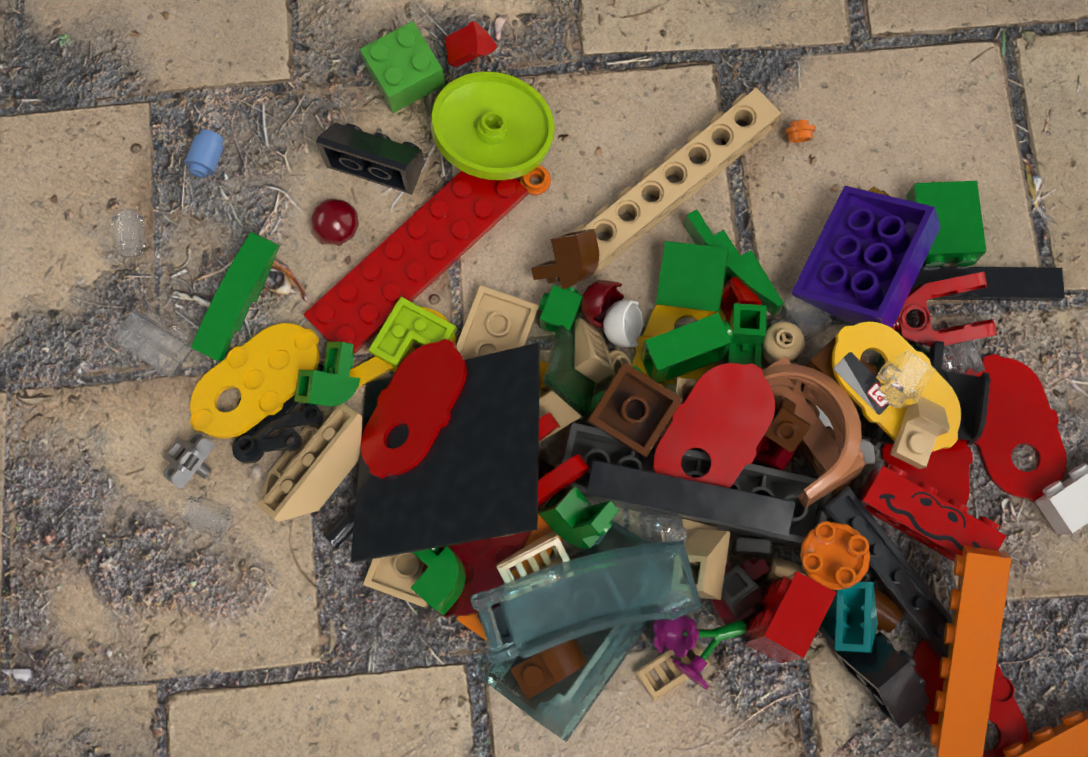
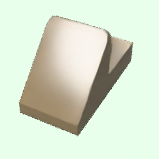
(919, 432)

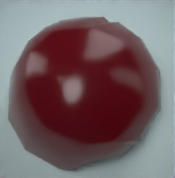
(334, 222)
(598, 299)

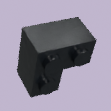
(888, 679)

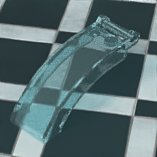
(588, 597)

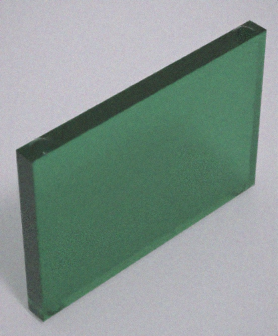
(563, 378)

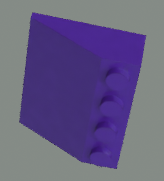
(867, 256)

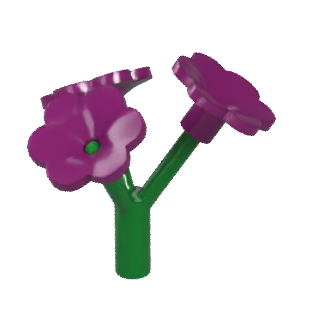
(682, 636)

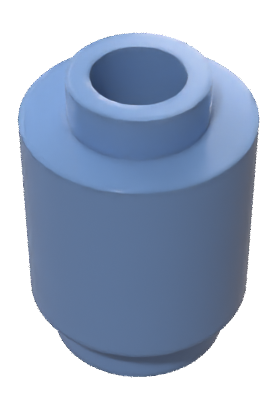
(204, 153)

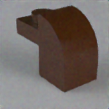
(574, 260)
(549, 667)

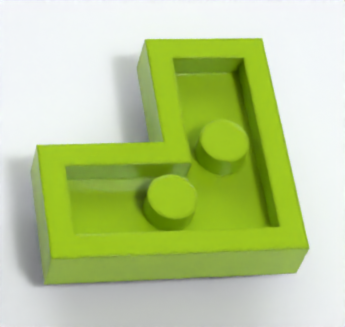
(407, 325)

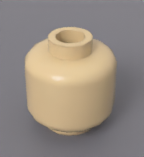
(778, 334)

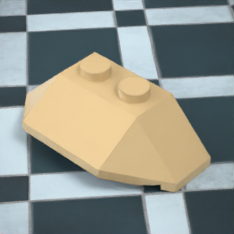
(309, 475)

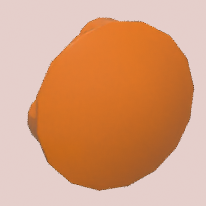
(835, 555)

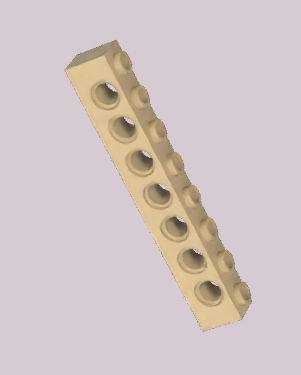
(751, 108)

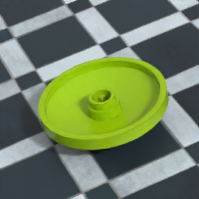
(492, 125)

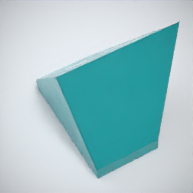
(852, 619)

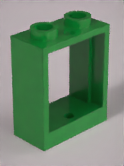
(686, 348)

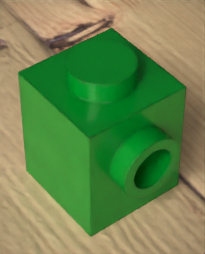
(559, 308)

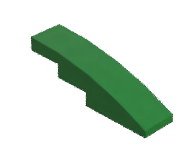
(743, 267)
(235, 295)

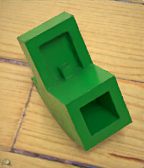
(749, 332)
(333, 384)
(576, 518)
(442, 580)

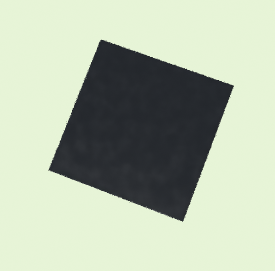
(476, 475)

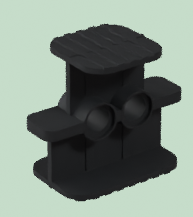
(970, 391)

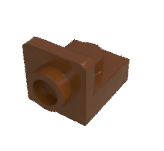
(786, 427)

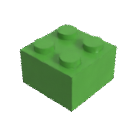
(403, 67)

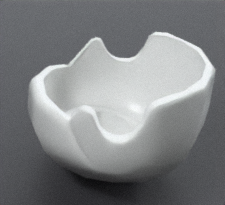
(623, 323)

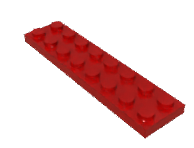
(413, 257)

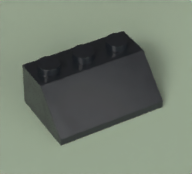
(371, 156)

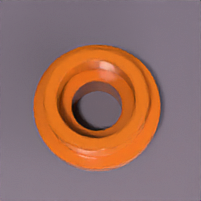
(800, 131)
(541, 173)

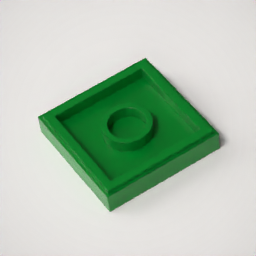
(692, 276)

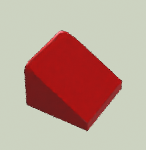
(737, 292)

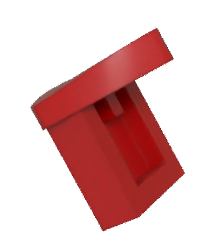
(468, 44)

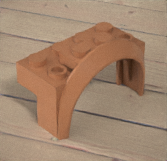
(835, 464)

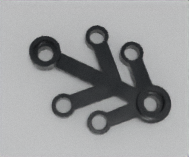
(282, 419)

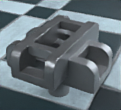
(187, 459)

